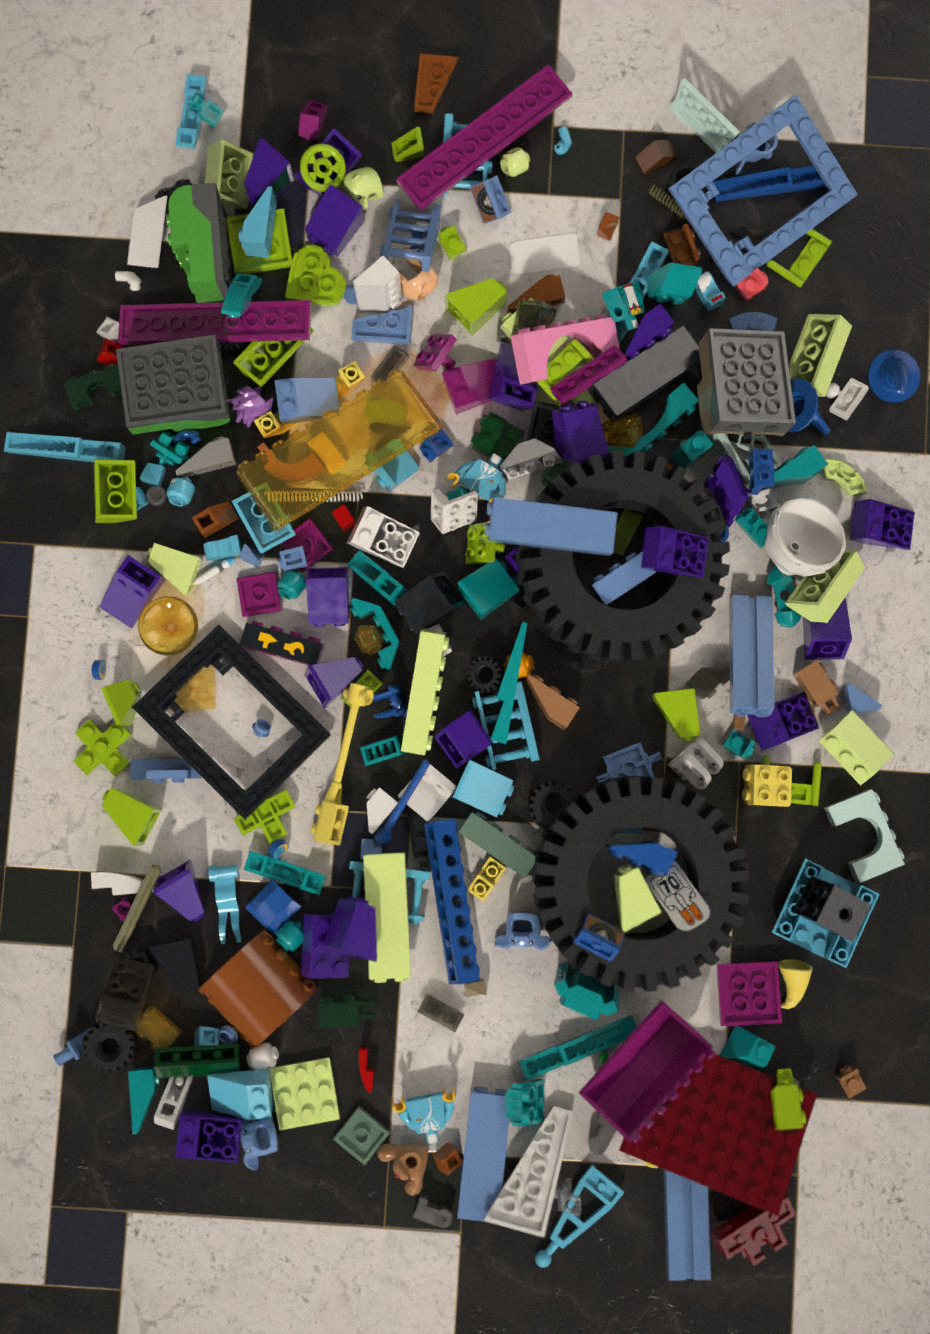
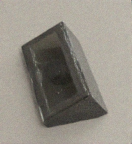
(394, 360)

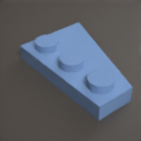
(384, 328)

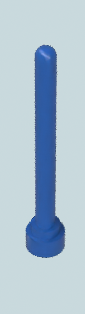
(384, 834)

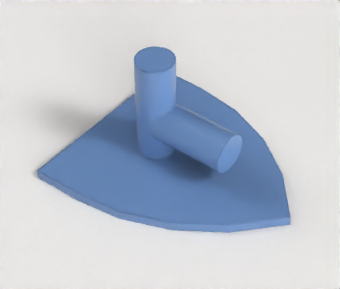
(753, 321)

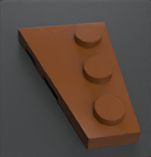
(432, 79)

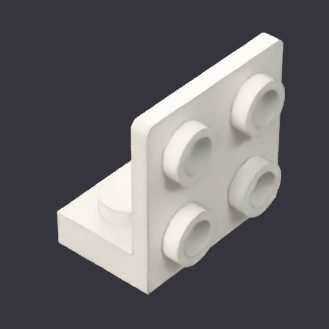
(454, 513)
(430, 793)

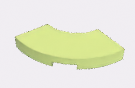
(845, 476)

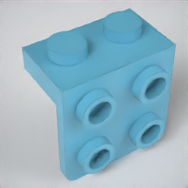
(396, 471)

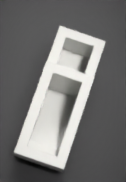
(119, 882)

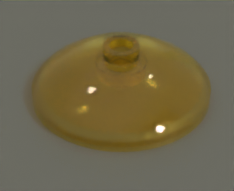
(155, 621)

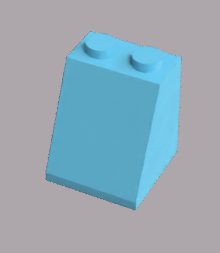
(484, 789)

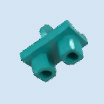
(169, 453)

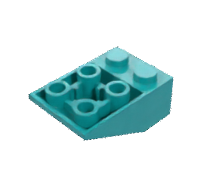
(802, 468)

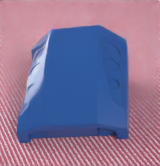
(273, 907)

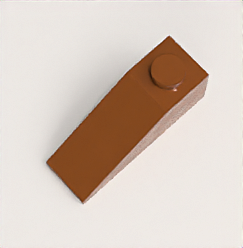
(547, 290)

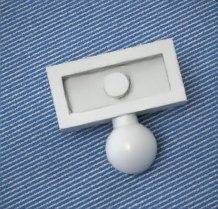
(847, 398)

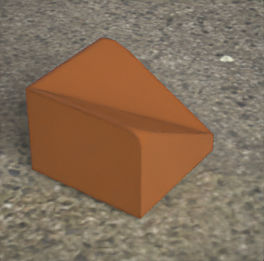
(608, 226)
(447, 1158)

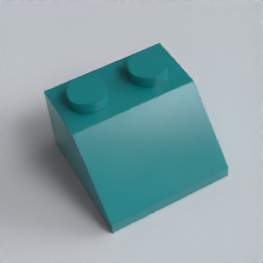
(673, 282)

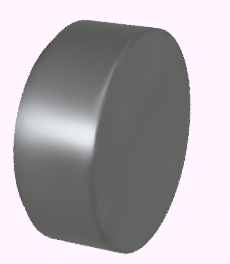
(156, 495)

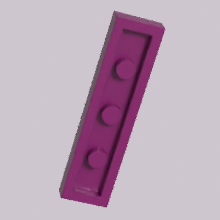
(588, 374)

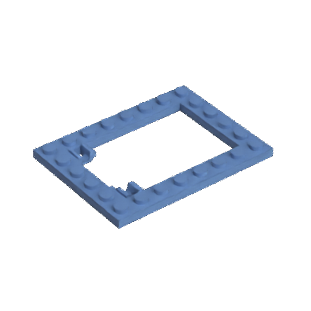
(694, 205)

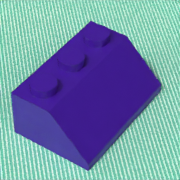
(347, 150)

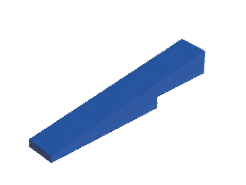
(768, 183)

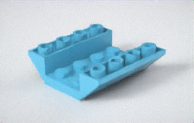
(811, 936)

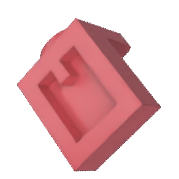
(752, 284)

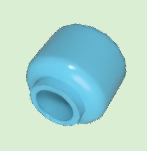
(180, 491)

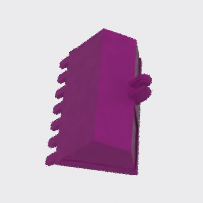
(646, 1071)

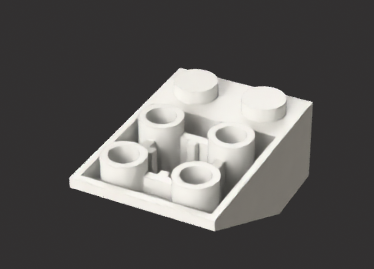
(383, 537)

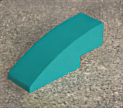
(376, 577)

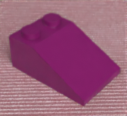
(469, 384)

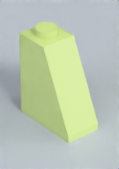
(175, 566)

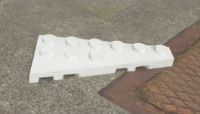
(529, 1191)

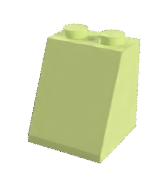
(633, 898)

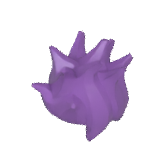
(250, 404)

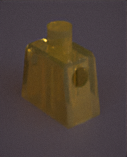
(624, 431)

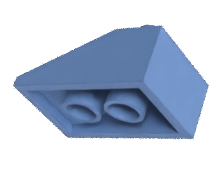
(305, 398)

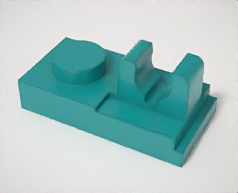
(752, 525)

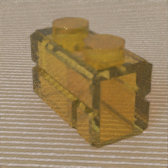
(158, 1028)

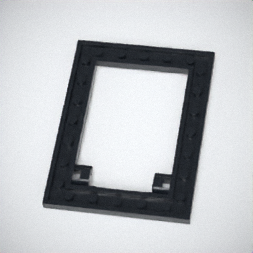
(208, 652)

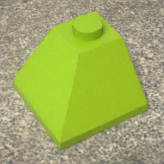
(120, 699)

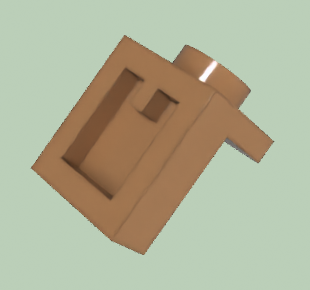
(850, 1081)

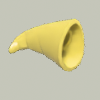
(796, 976)

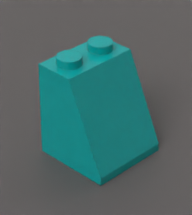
(488, 588)

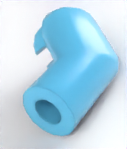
(565, 142)

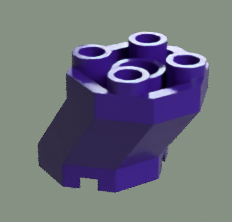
(726, 489)

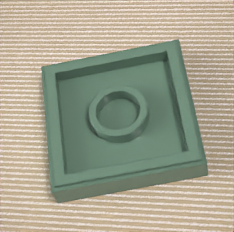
(361, 1135)

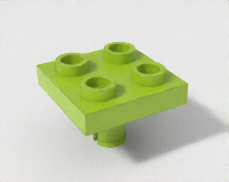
(478, 548)

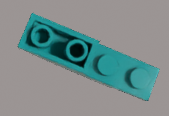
(239, 294)

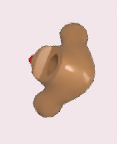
(408, 1163)

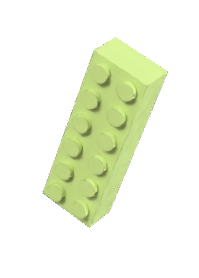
(423, 692)

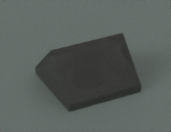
(533, 314)

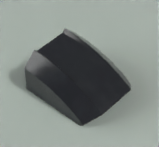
(542, 423)

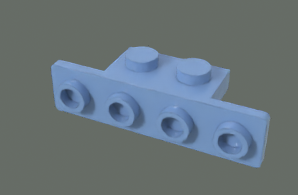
(162, 769)

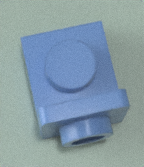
(292, 559)

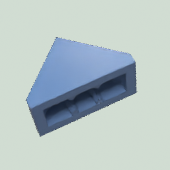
(858, 700)

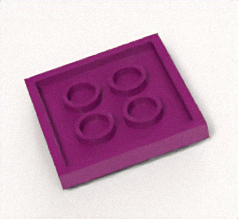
(749, 993)

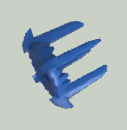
(397, 699)

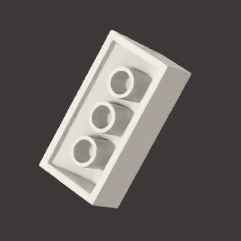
(378, 287)

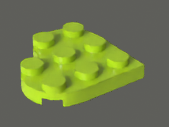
(314, 278)

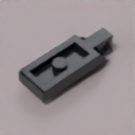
(418, 838)

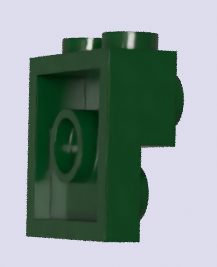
(496, 437)

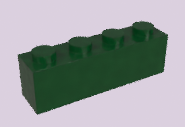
(196, 1060)

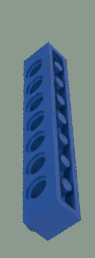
(448, 912)

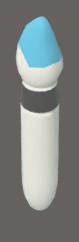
(213, 571)

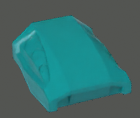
(525, 1103)

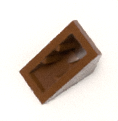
(655, 155)

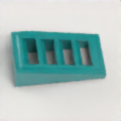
(366, 756)

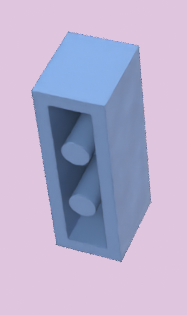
(620, 579)

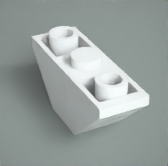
(529, 458)

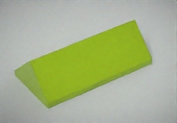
(264, 358)

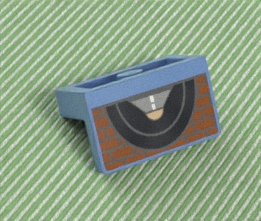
(490, 200)

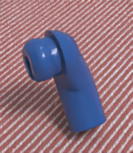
(192, 435)

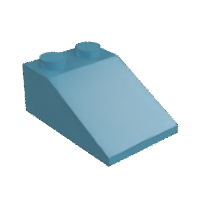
(259, 226)
(258, 526)
(242, 1093)

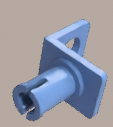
(73, 1050)

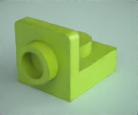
(451, 242)

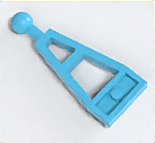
(600, 1186)

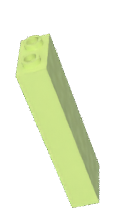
(388, 894)

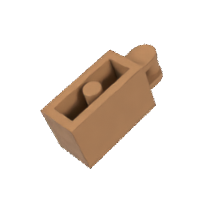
(818, 687)

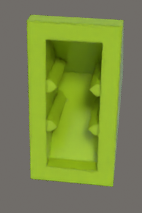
(408, 146)

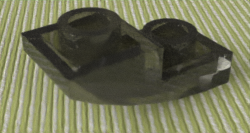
(440, 1013)

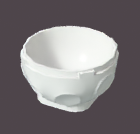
(804, 537)

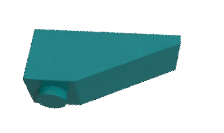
(143, 1088)

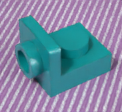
(739, 744)

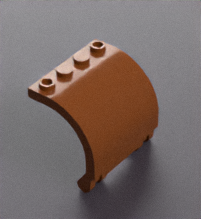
(258, 989)

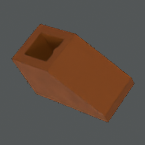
(215, 518)

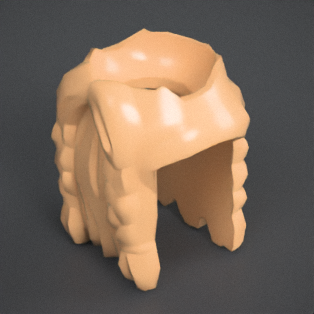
(421, 285)

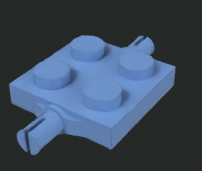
(629, 763)

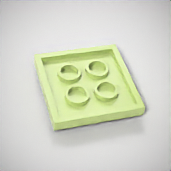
(304, 1093)

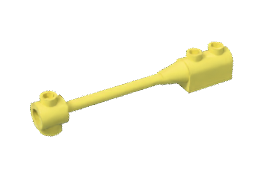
(331, 811)

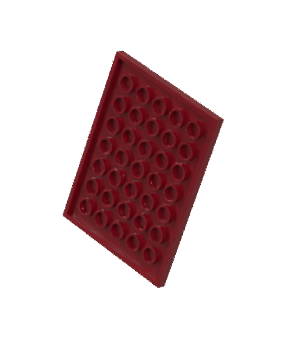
(725, 1134)

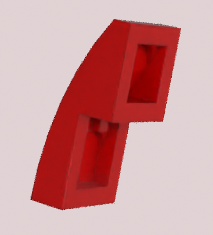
(366, 1073)

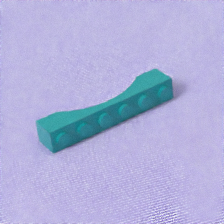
(677, 404)

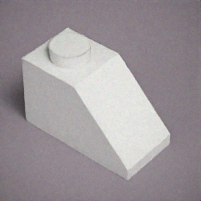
(379, 808)

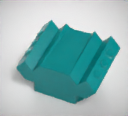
(585, 992)

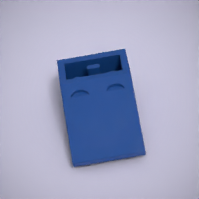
(652, 854)

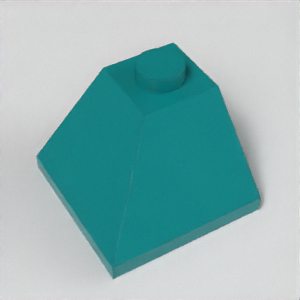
(747, 1049)

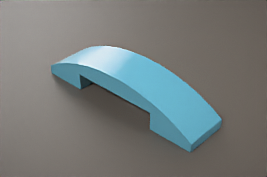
(191, 124)

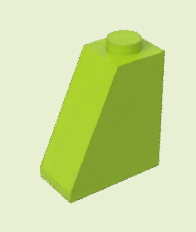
(680, 712)

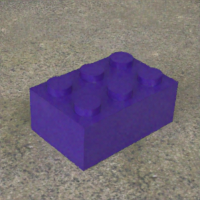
(317, 959)

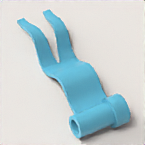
(226, 897)

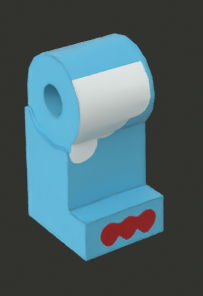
(709, 292)

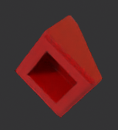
(107, 353)
(344, 517)

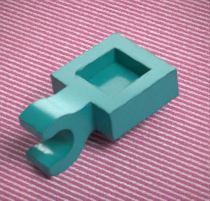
(208, 110)

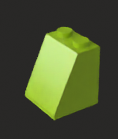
(476, 303)
(130, 814)

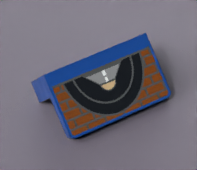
(600, 937)

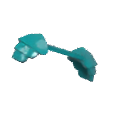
(785, 616)

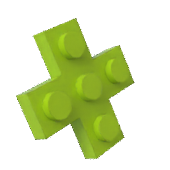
(102, 748)
(268, 817)

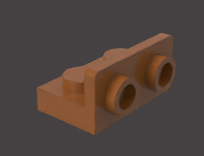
(681, 246)

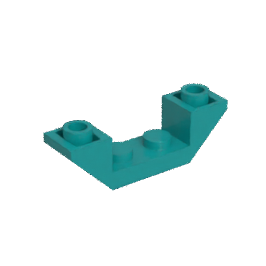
(365, 609)

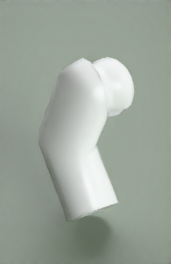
(130, 277)

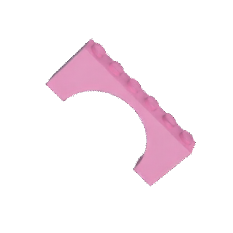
(533, 347)

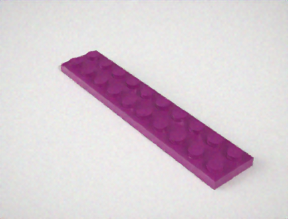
(484, 137)
(182, 321)

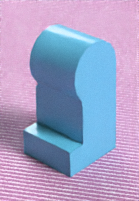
(223, 548)

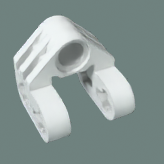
(696, 764)

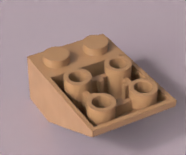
(554, 706)

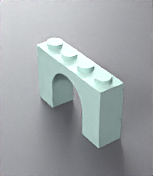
(885, 854)

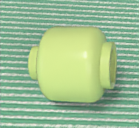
(515, 162)

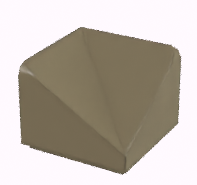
(475, 988)

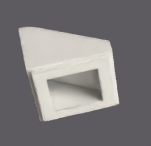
(109, 330)

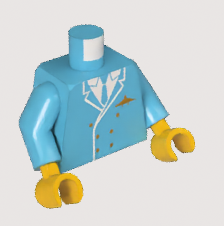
(481, 477)
(427, 1113)

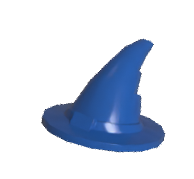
(894, 376)
(805, 407)

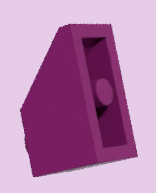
(312, 120)

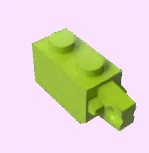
(786, 1102)

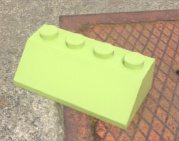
(819, 350)
(822, 593)

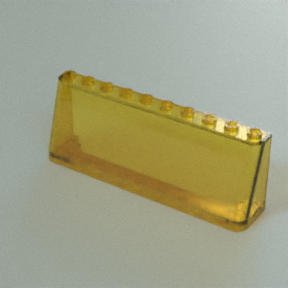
(338, 449)

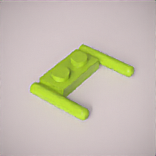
(806, 261)
(563, 364)
(804, 793)

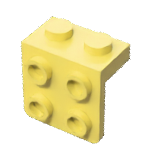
(767, 785)

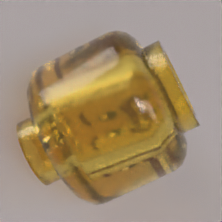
(368, 639)

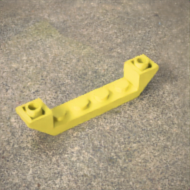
(346, 382)

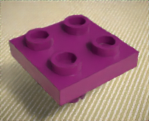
(436, 353)

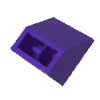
(463, 739)

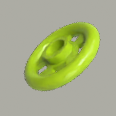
(310, 177)

